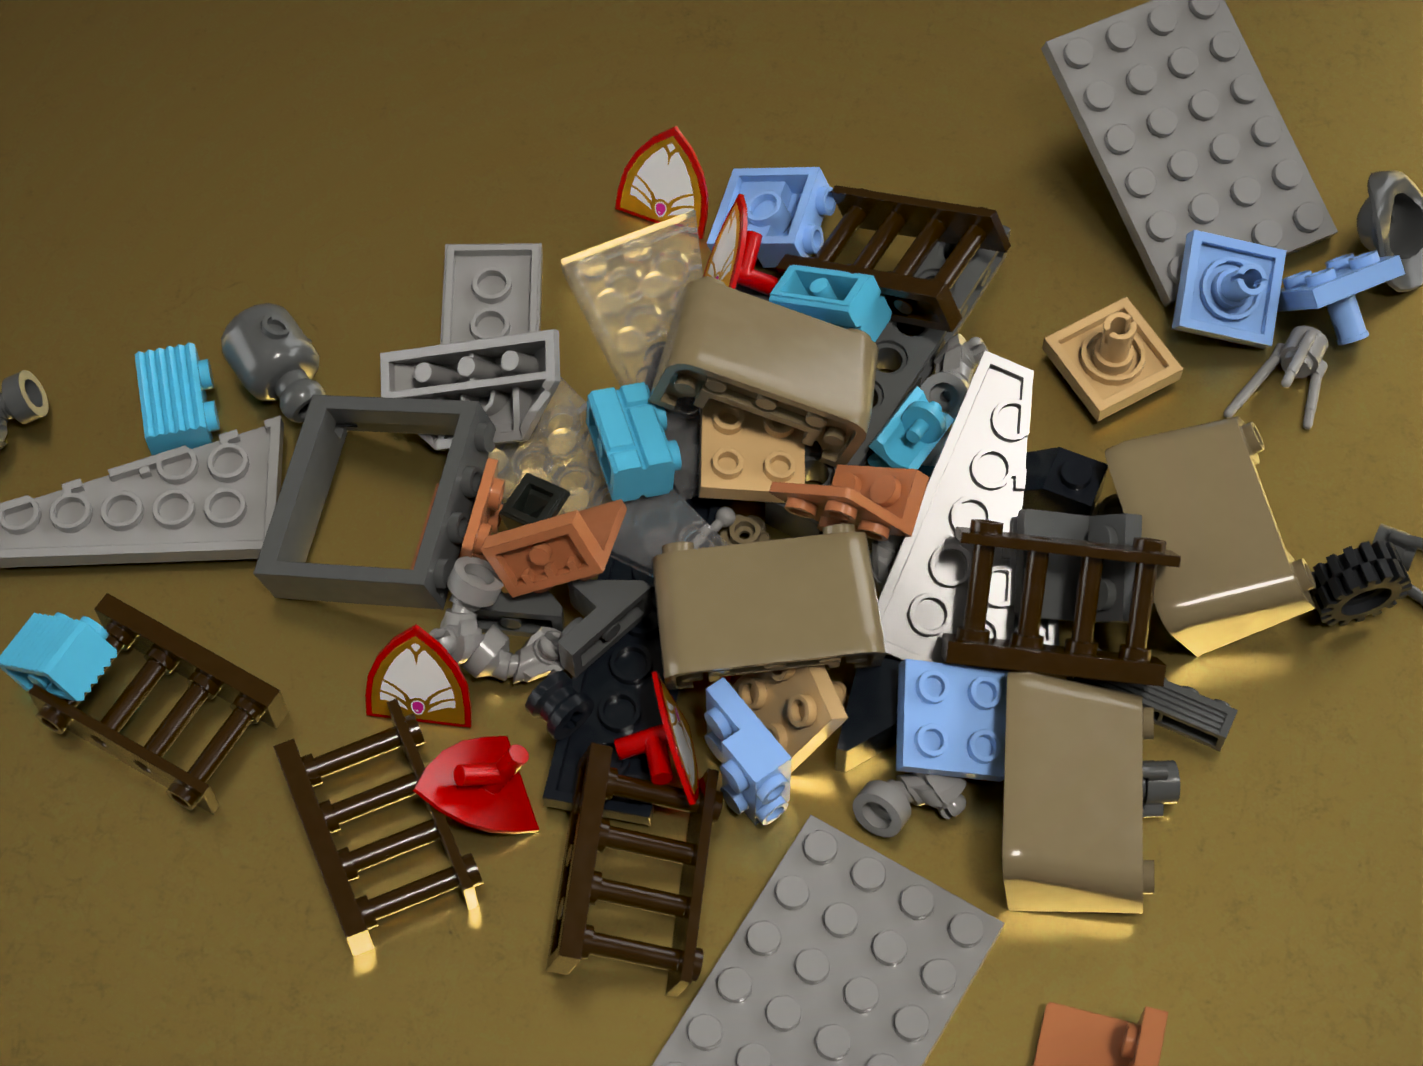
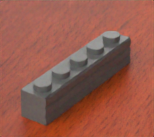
(1179, 709)

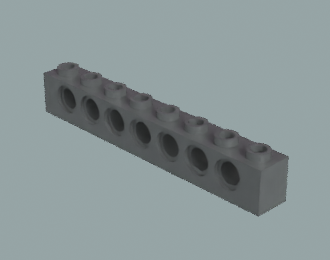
(912, 364)

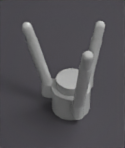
(1299, 358)

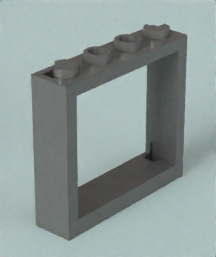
(308, 480)

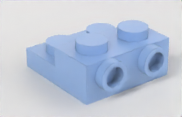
(781, 206)
(753, 761)

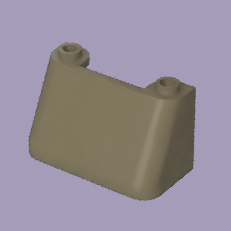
(770, 365)
(1211, 508)
(767, 606)
(1074, 797)

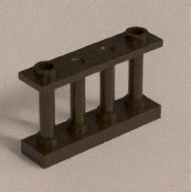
(910, 298)
(1080, 652)
(207, 676)
(342, 865)
(581, 885)

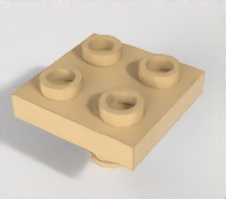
(1112, 359)
(746, 454)
(796, 706)

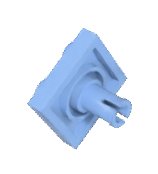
(1229, 289)
(1337, 290)
(951, 720)

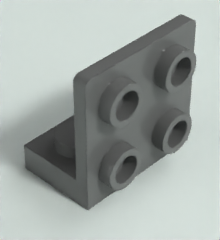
(1065, 569)

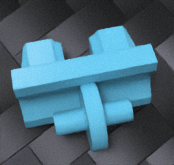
(910, 433)

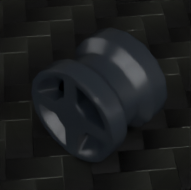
(559, 705)

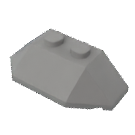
(505, 374)

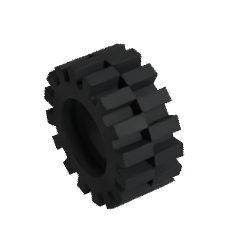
(1359, 583)

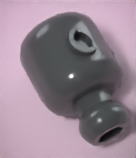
(273, 358)

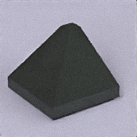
(532, 502)

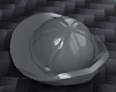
(1394, 224)

